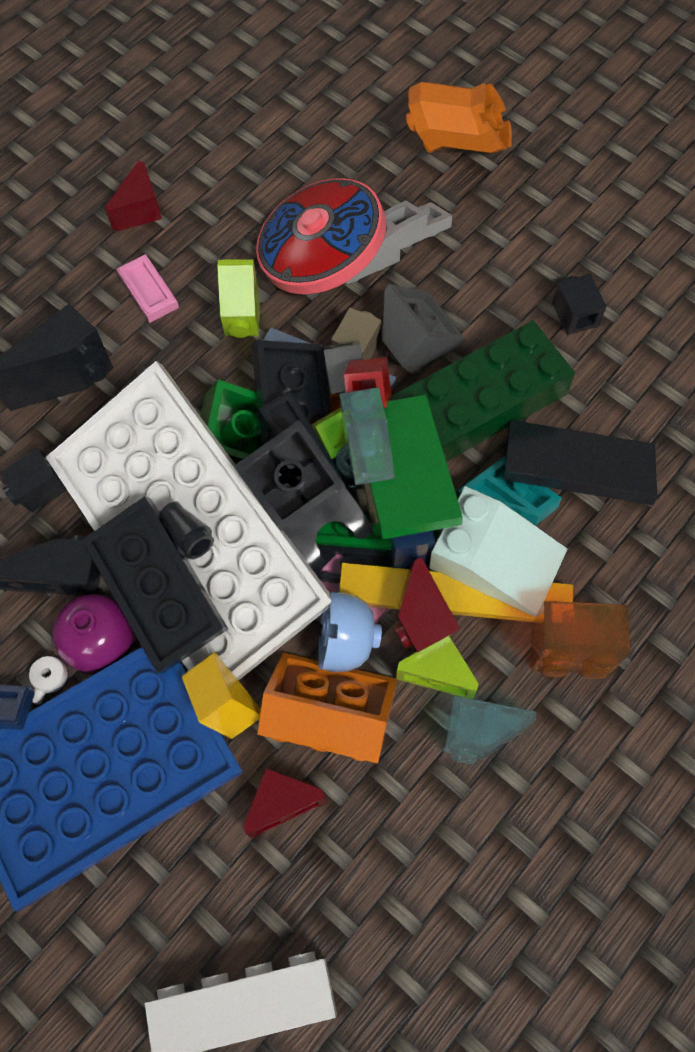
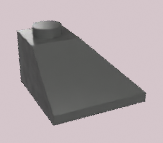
(416, 327)

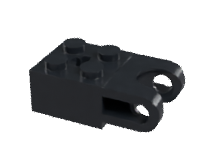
(312, 501)

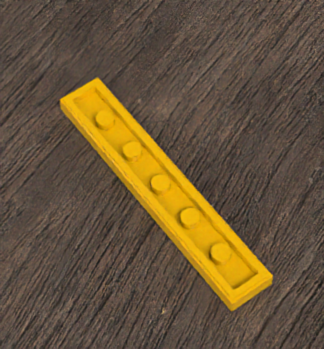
(384, 586)

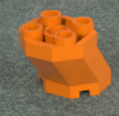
(458, 117)

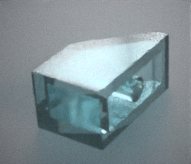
(367, 436)
(482, 728)

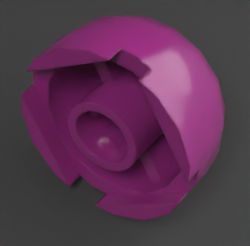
(92, 633)

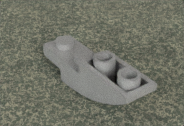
(404, 227)

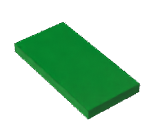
(422, 490)

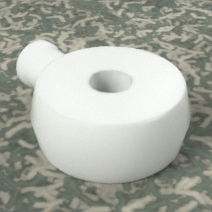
(50, 684)

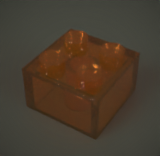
(579, 638)

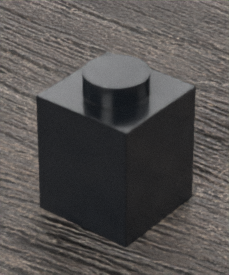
(578, 303)
(32, 481)

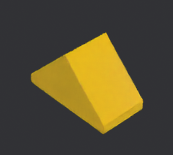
(220, 697)

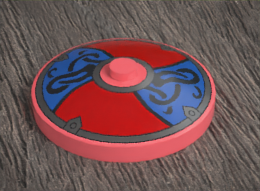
(321, 236)

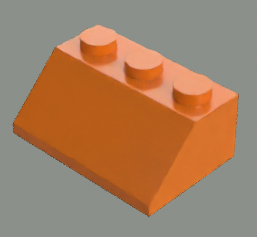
(327, 709)

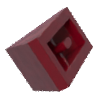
(133, 201)
(280, 800)

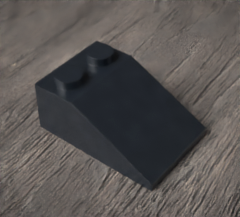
(53, 361)

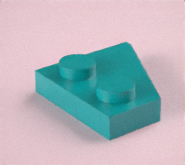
(527, 500)

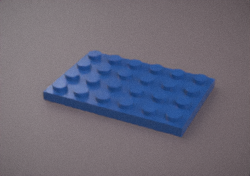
(100, 773)

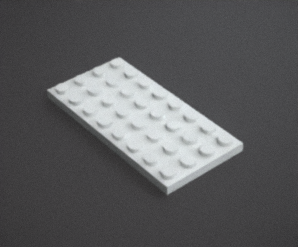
(161, 449)

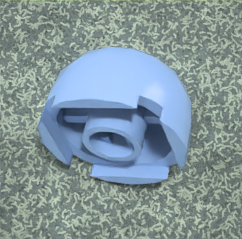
(347, 633)

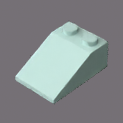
(498, 553)

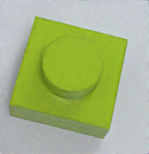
(331, 432)

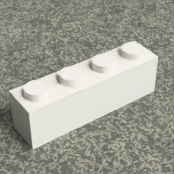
(241, 1008)

